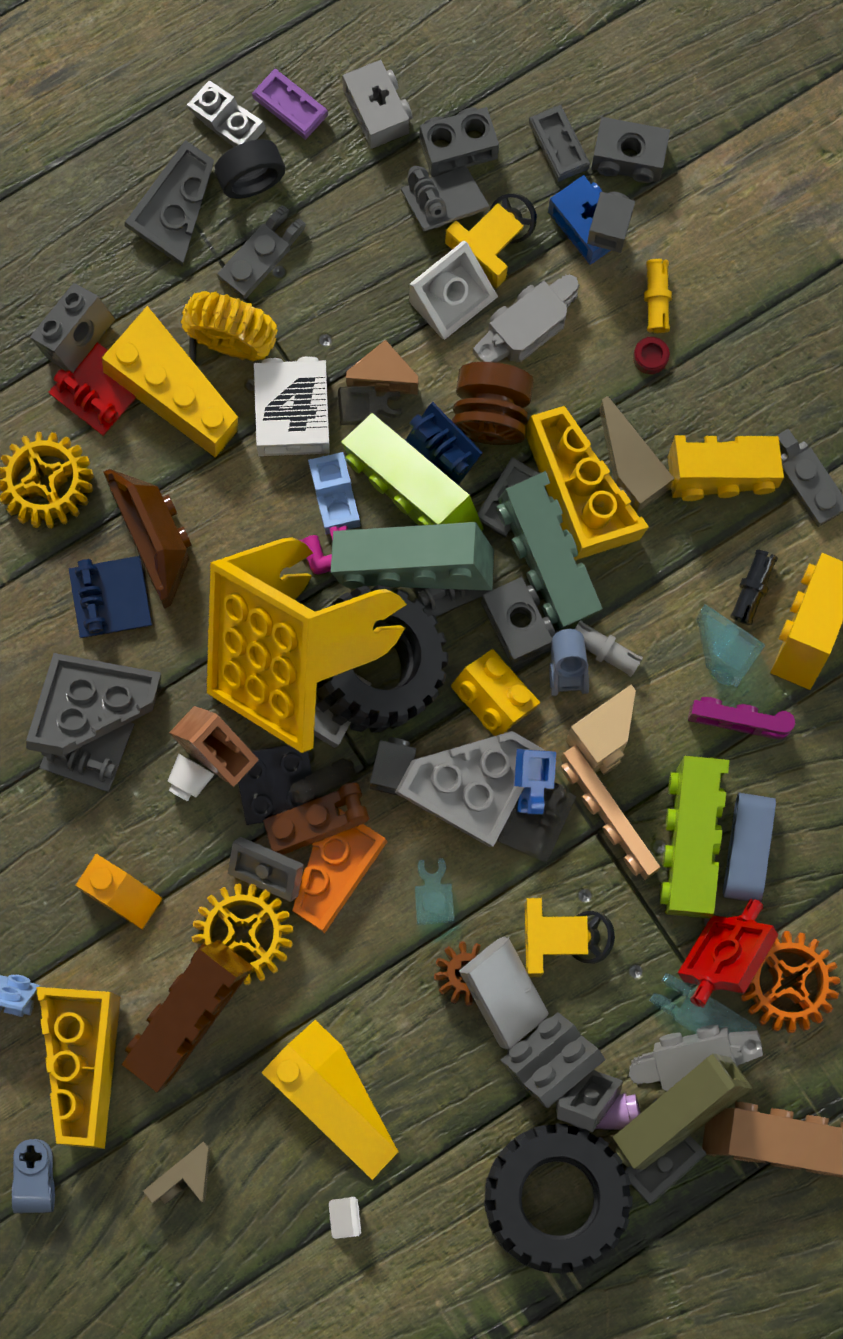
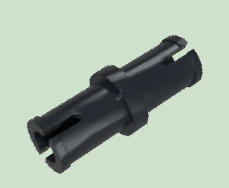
(753, 587)

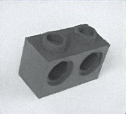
(461, 149)

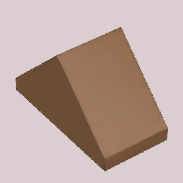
(383, 370)

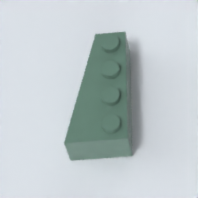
(548, 551)
(414, 557)

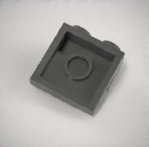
(552, 1059)

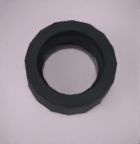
(249, 169)

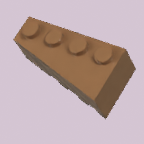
(776, 1139)

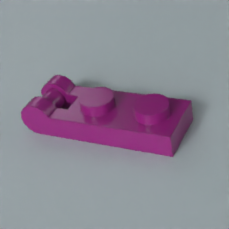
(742, 718)

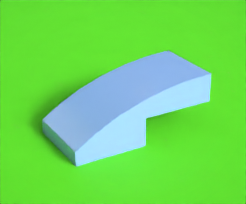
(334, 492)

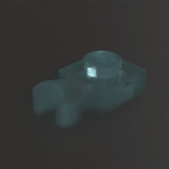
(434, 899)

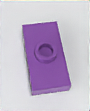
(290, 104)

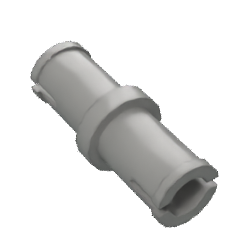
(608, 650)

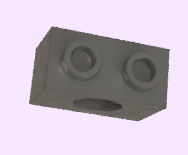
(646, 140)
(72, 327)
(518, 643)

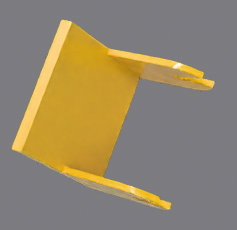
(274, 650)

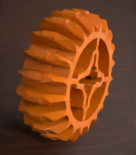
(800, 995)

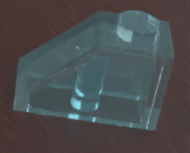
(726, 647)

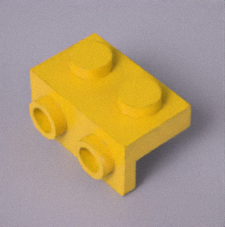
(494, 693)

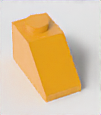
(118, 891)

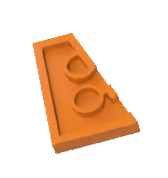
(335, 872)

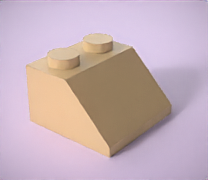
(605, 732)

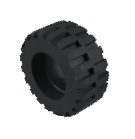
(420, 673)
(610, 1195)

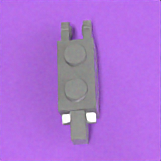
(528, 322)
(679, 1055)

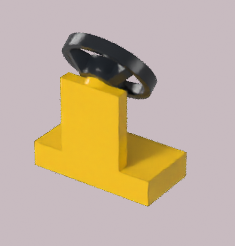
(493, 234)
(562, 936)

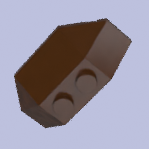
(153, 531)

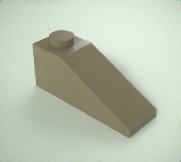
(631, 460)

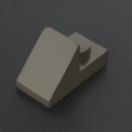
(191, 1169)

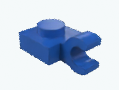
(534, 772)

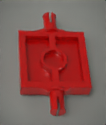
(728, 953)

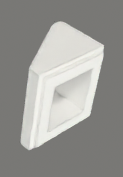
(344, 1217)

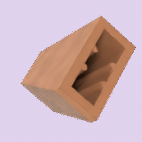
(214, 745)

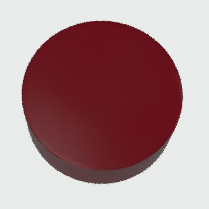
(651, 355)

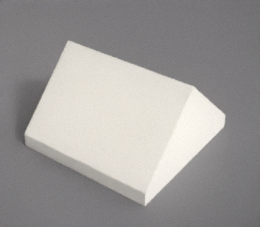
(451, 291)

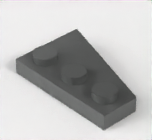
(173, 203)

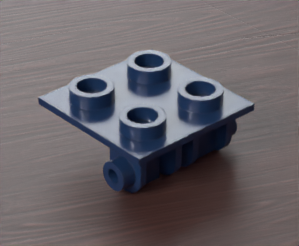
(443, 443)
(109, 596)

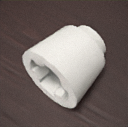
(188, 778)

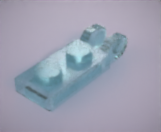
(697, 1017)

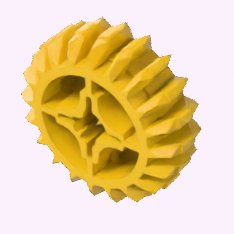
(229, 326)
(57, 475)
(255, 921)

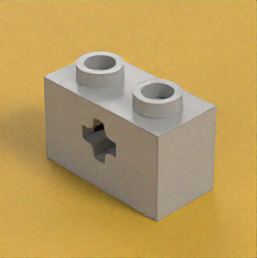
(363, 90)

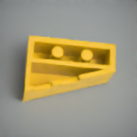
(724, 466)
(815, 623)

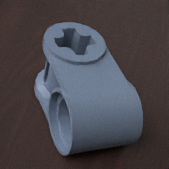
(568, 663)
(33, 1186)

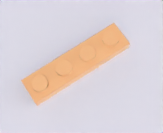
(617, 825)

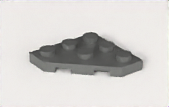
(87, 701)

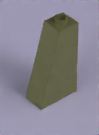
(681, 1111)

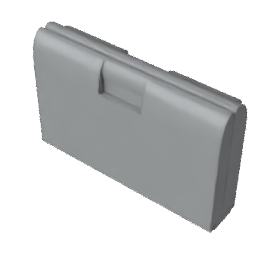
(504, 992)

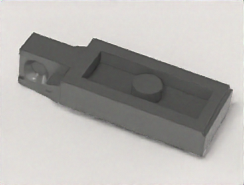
(809, 479)

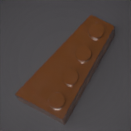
(186, 1014)

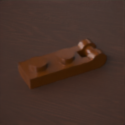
(316, 820)

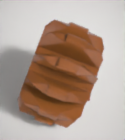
(453, 967)

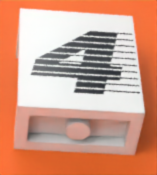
(291, 407)

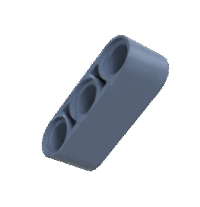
(749, 847)

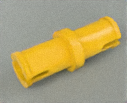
(657, 296)

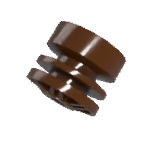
(493, 402)

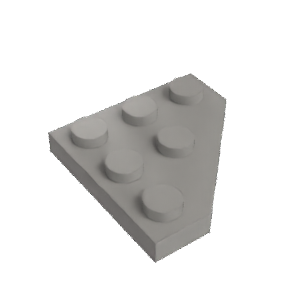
(469, 785)

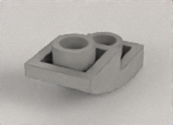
(224, 116)

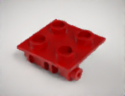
(92, 393)

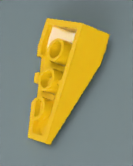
(328, 1091)

